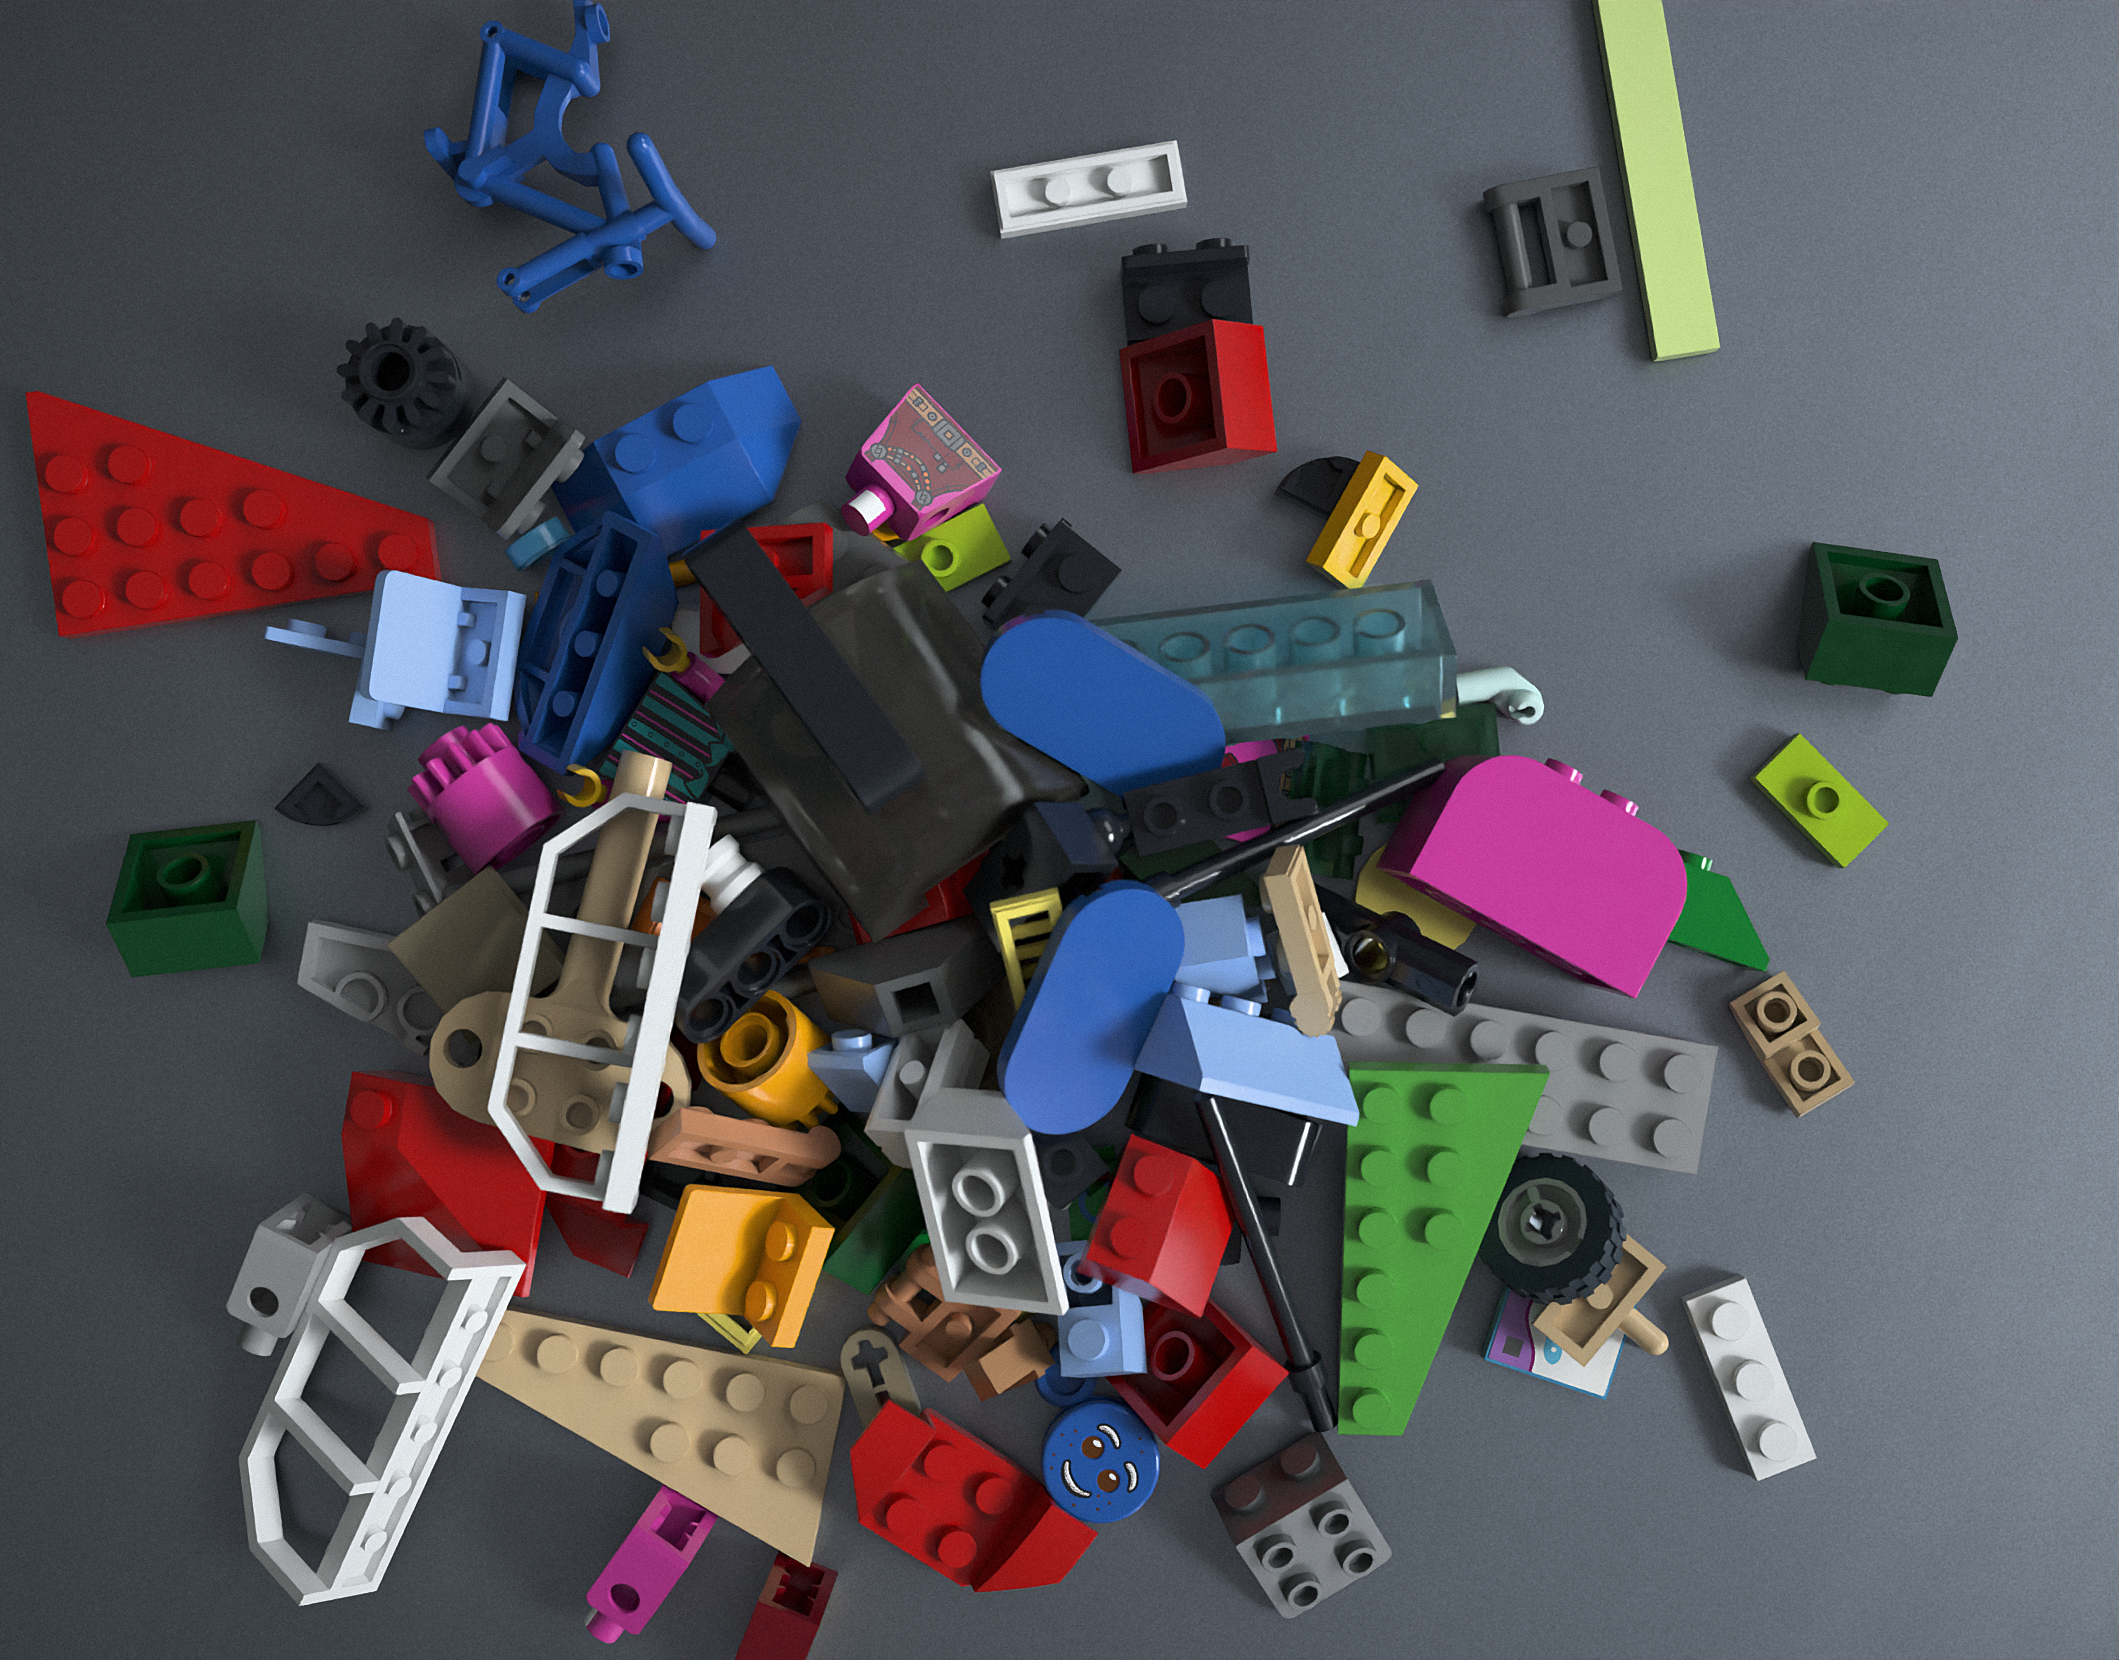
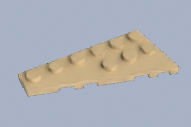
(704, 1419)

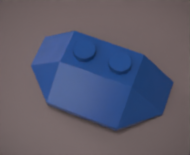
(689, 460)
(585, 639)

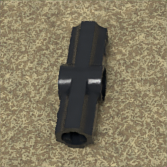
(1411, 959)

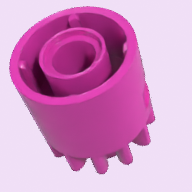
(484, 796)

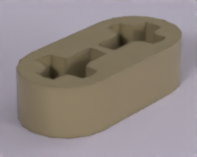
(893, 1370)

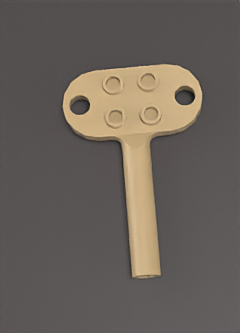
(551, 1092)

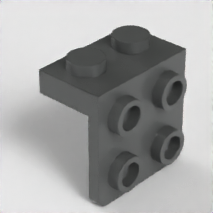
(508, 460)
(1301, 1526)

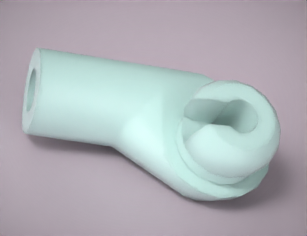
(1506, 688)

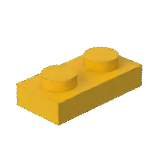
(1362, 522)

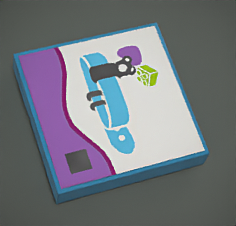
(1524, 1348)

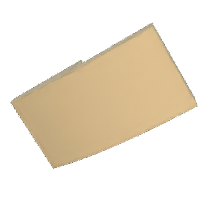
(1790, 1045)

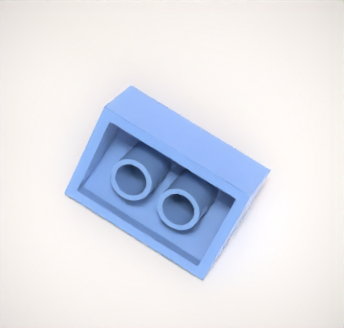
(1247, 1056)

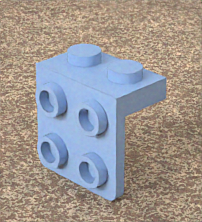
(442, 646)

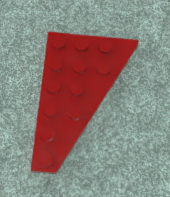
(183, 532)

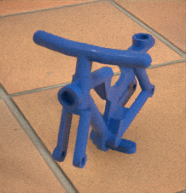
(492, 173)

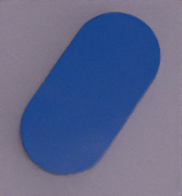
(1097, 703)
(1090, 1007)

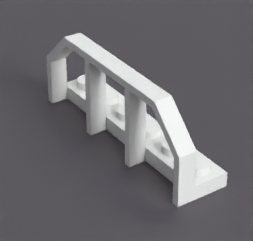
(645, 1036)
(415, 1428)

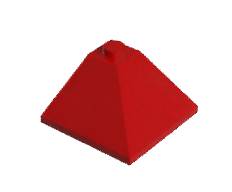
(423, 1159)

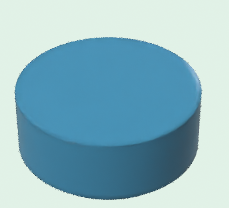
(537, 544)

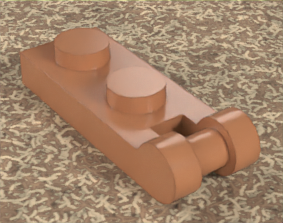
(742, 1147)

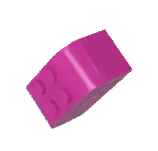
(1544, 866)

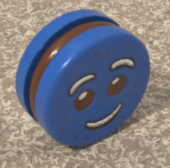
(1099, 1460)

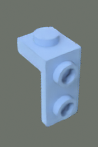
(312, 637)

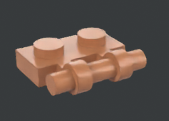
(937, 1334)

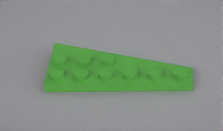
(1415, 1209)

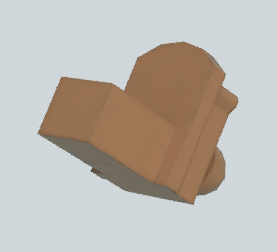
(1012, 1358)

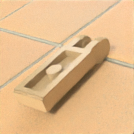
(1302, 939)

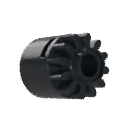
(408, 385)

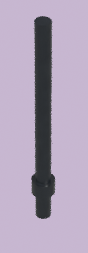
(1299, 831)
(1304, 1365)

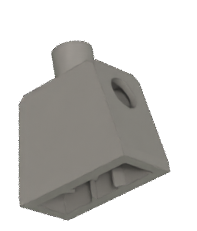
(283, 1270)

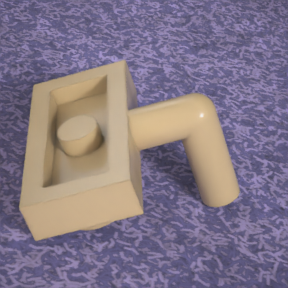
(1590, 1321)

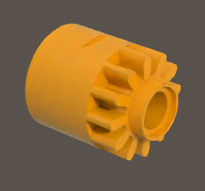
(765, 1064)

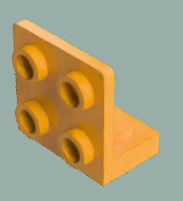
(743, 1257)

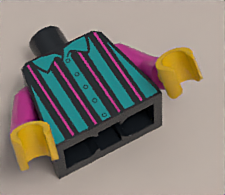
(675, 728)

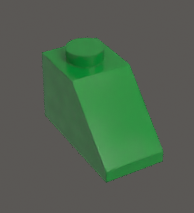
(1715, 919)

